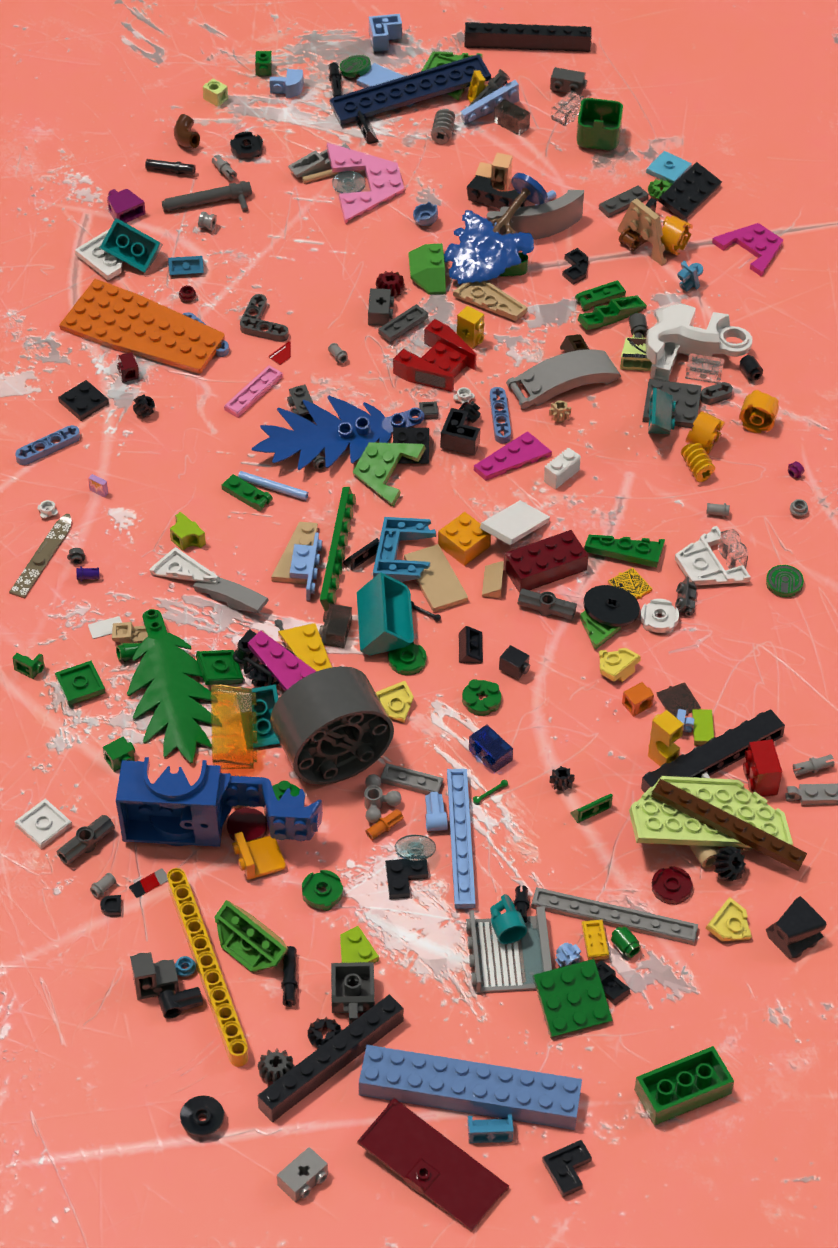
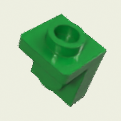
(28, 667)

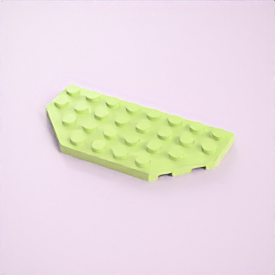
(662, 824)

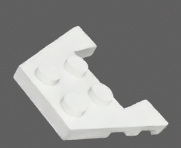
(702, 565)

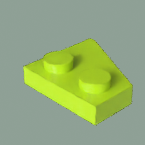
(356, 947)

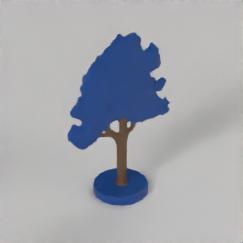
(484, 251)

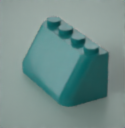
(384, 615)

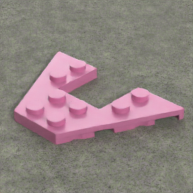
(382, 177)

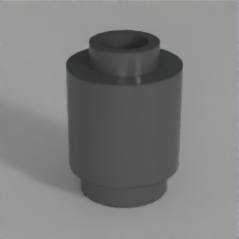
(638, 324)

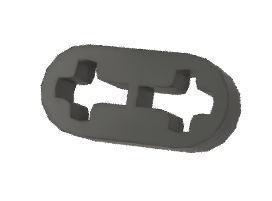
(716, 393)

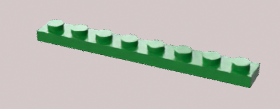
(337, 548)

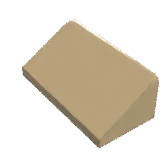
(493, 580)

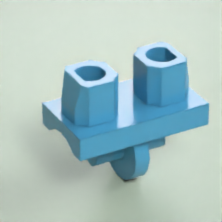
(689, 275)

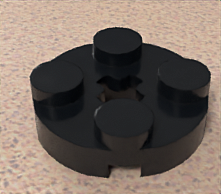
(254, 147)

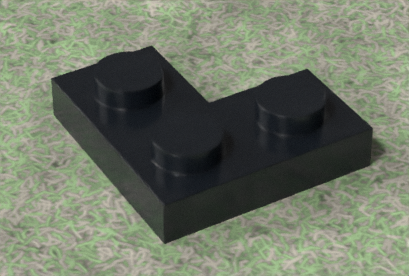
(398, 874)
(562, 1164)

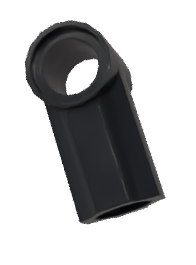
(174, 1002)

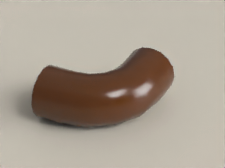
(183, 134)

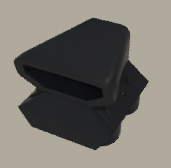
(797, 929)

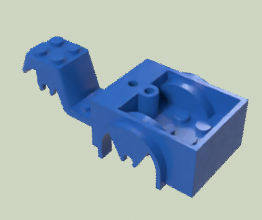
(195, 814)

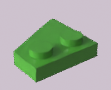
(597, 632)

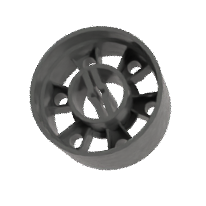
(331, 725)

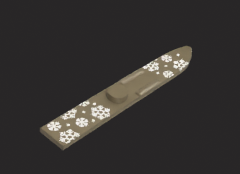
(42, 557)

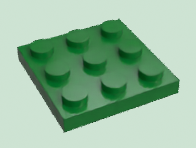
(572, 998)

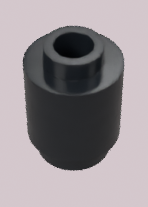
(751, 367)

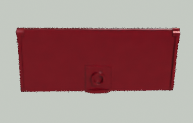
(432, 1164)

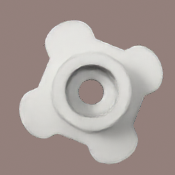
(463, 394)
(47, 509)

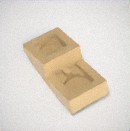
(126, 633)

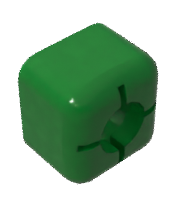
(599, 124)

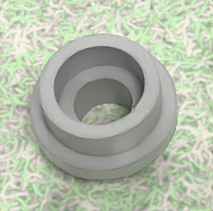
(799, 507)

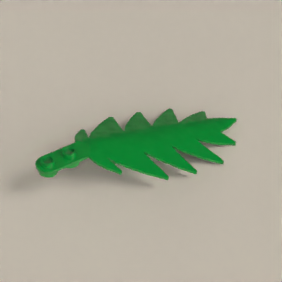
(171, 688)

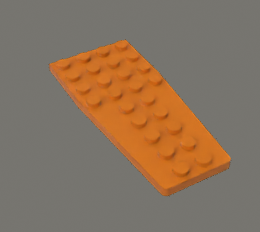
(141, 327)

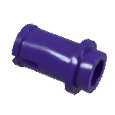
(87, 573)

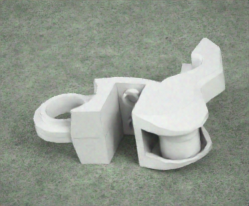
(676, 334)

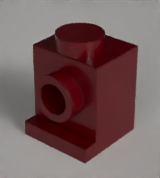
(127, 367)

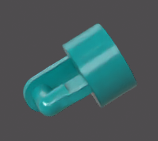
(507, 926)

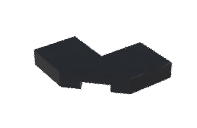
(579, 266)

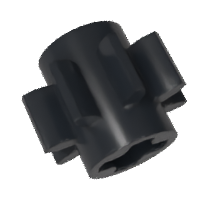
(143, 406)
(472, 408)
(259, 678)
(562, 778)

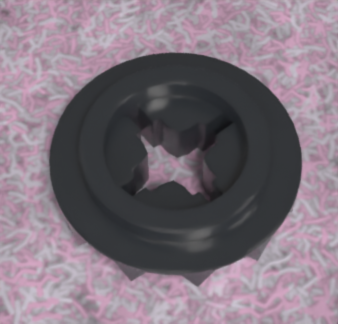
(315, 1031)

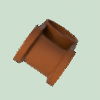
(631, 239)

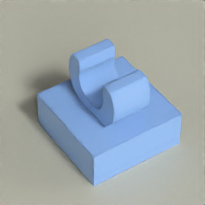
(688, 721)

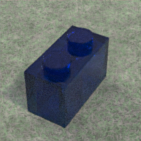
(490, 748)

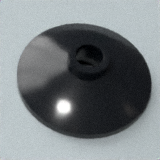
(201, 1107)

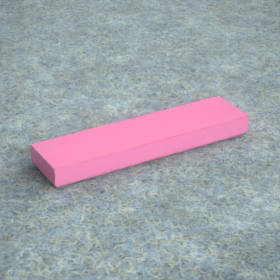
(253, 391)

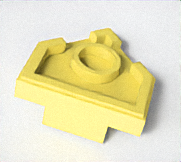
(618, 664)
(396, 700)
(730, 922)

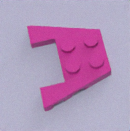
(754, 239)

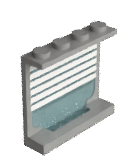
(511, 965)

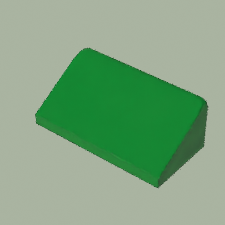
(592, 808)

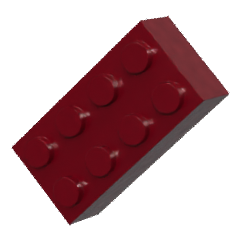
(545, 561)

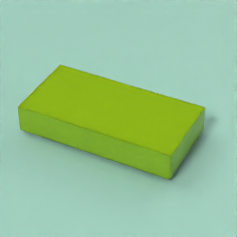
(703, 726)

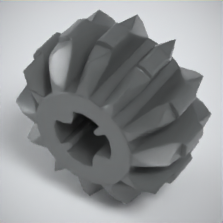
(274, 1065)

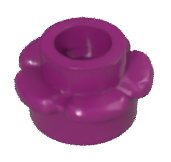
(795, 469)

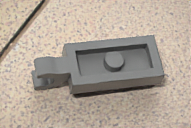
(813, 794)

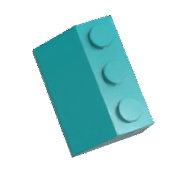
(131, 245)

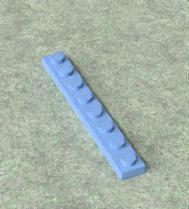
(460, 839)

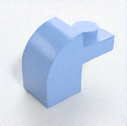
(290, 85)

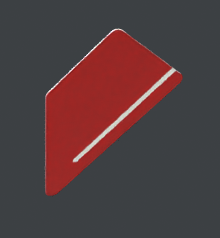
(282, 354)

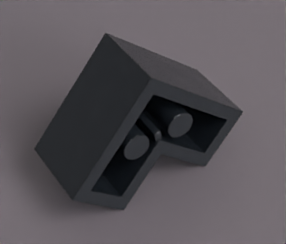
(458, 435)

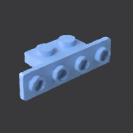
(304, 563)

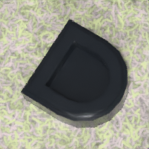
(111, 905)

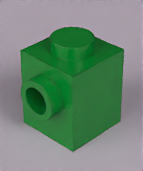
(263, 63)
(118, 751)

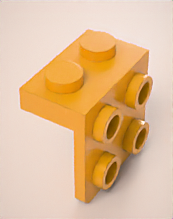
(258, 856)

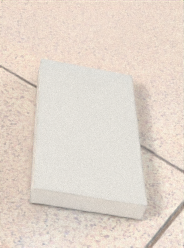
(514, 522)

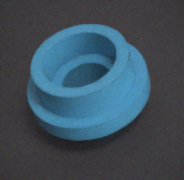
(182, 962)

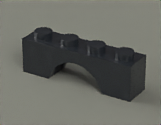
(481, 191)

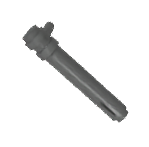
(233, 191)

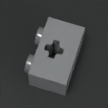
(302, 1175)

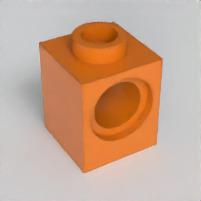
(638, 699)

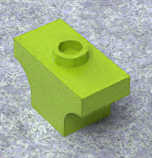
(186, 533)

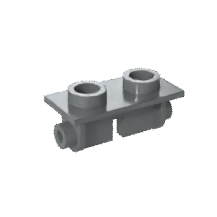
(686, 594)

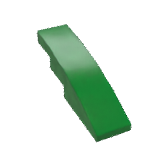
(608, 314)

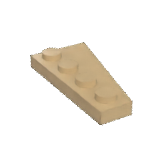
(491, 298)
(303, 535)

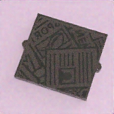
(678, 698)

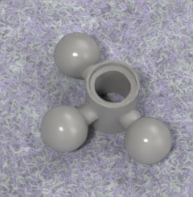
(373, 806)

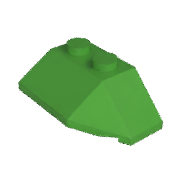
(428, 268)
(248, 938)

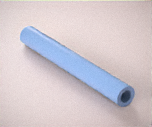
(272, 485)

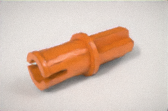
(384, 824)

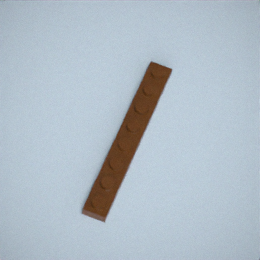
(729, 824)

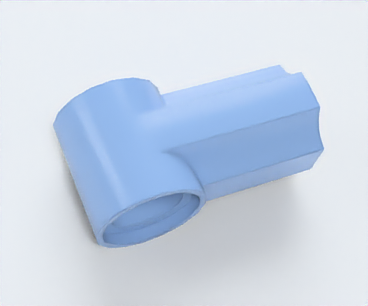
(435, 817)

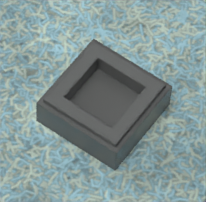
(429, 409)

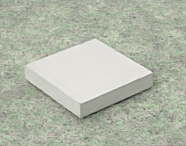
(43, 823)

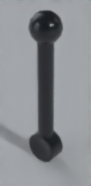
(437, 617)

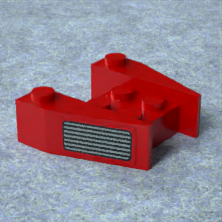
(441, 363)

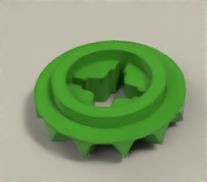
(654, 187)

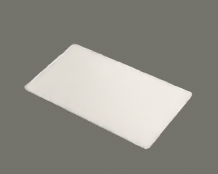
(103, 627)

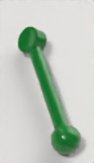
(477, 799)

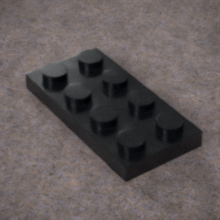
(689, 191)

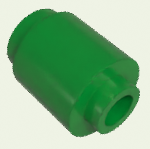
(625, 942)

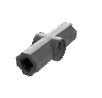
(547, 604)
(78, 844)

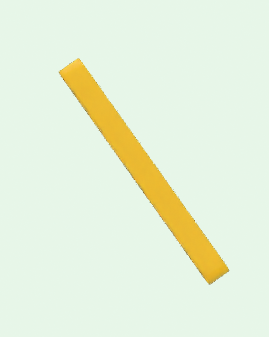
(207, 973)

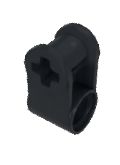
(243, 650)

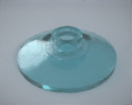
(348, 182)
(415, 847)

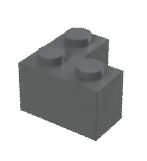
(152, 978)

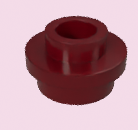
(187, 293)

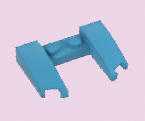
(394, 531)

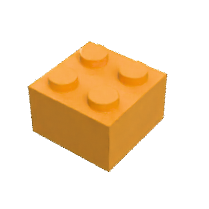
(464, 538)

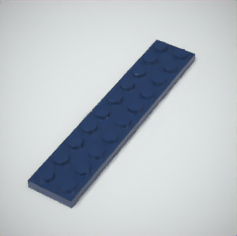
(408, 89)

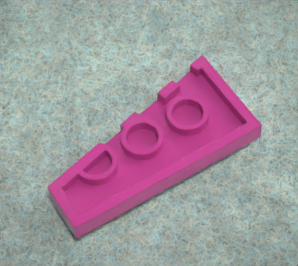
(512, 456)
(279, 661)

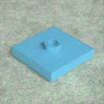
(668, 167)

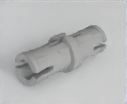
(224, 167)
(813, 765)

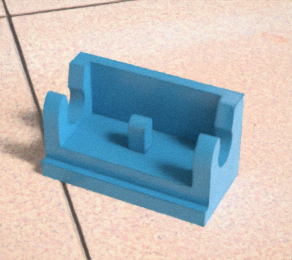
(490, 1130)

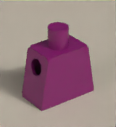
(125, 205)

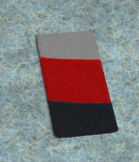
(148, 883)

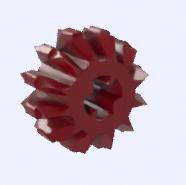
(391, 281)

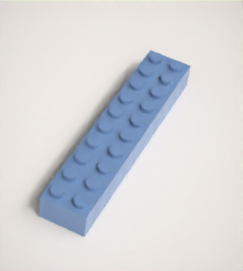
(470, 1087)

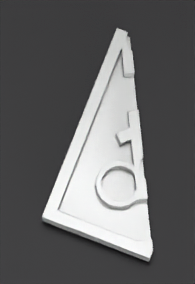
(181, 566)

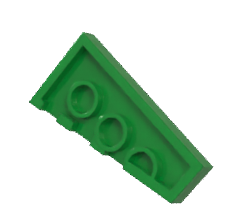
(635, 551)

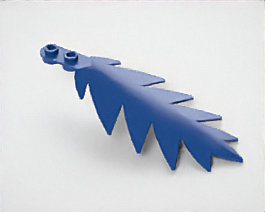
(332, 433)

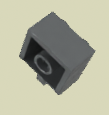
(352, 988)

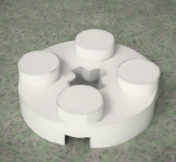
(659, 625)

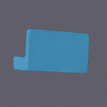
(185, 265)

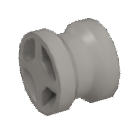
(207, 221)

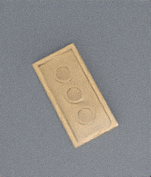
(438, 582)

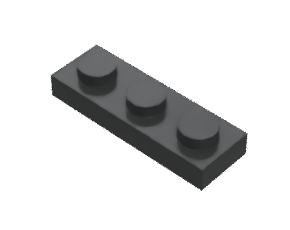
(622, 201)
(403, 323)

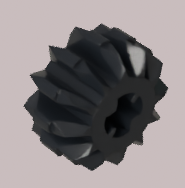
(729, 863)

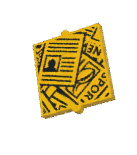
(631, 582)

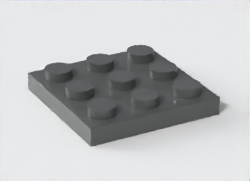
(686, 397)

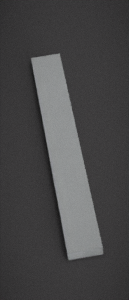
(615, 916)

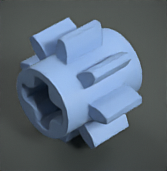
(568, 954)

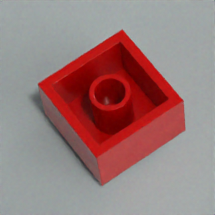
(763, 768)

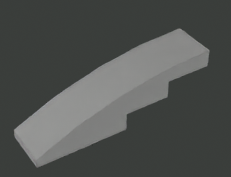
(312, 163)
(234, 594)

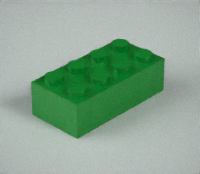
(684, 1085)

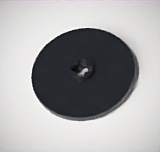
(611, 605)

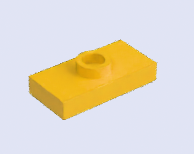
(595, 940)

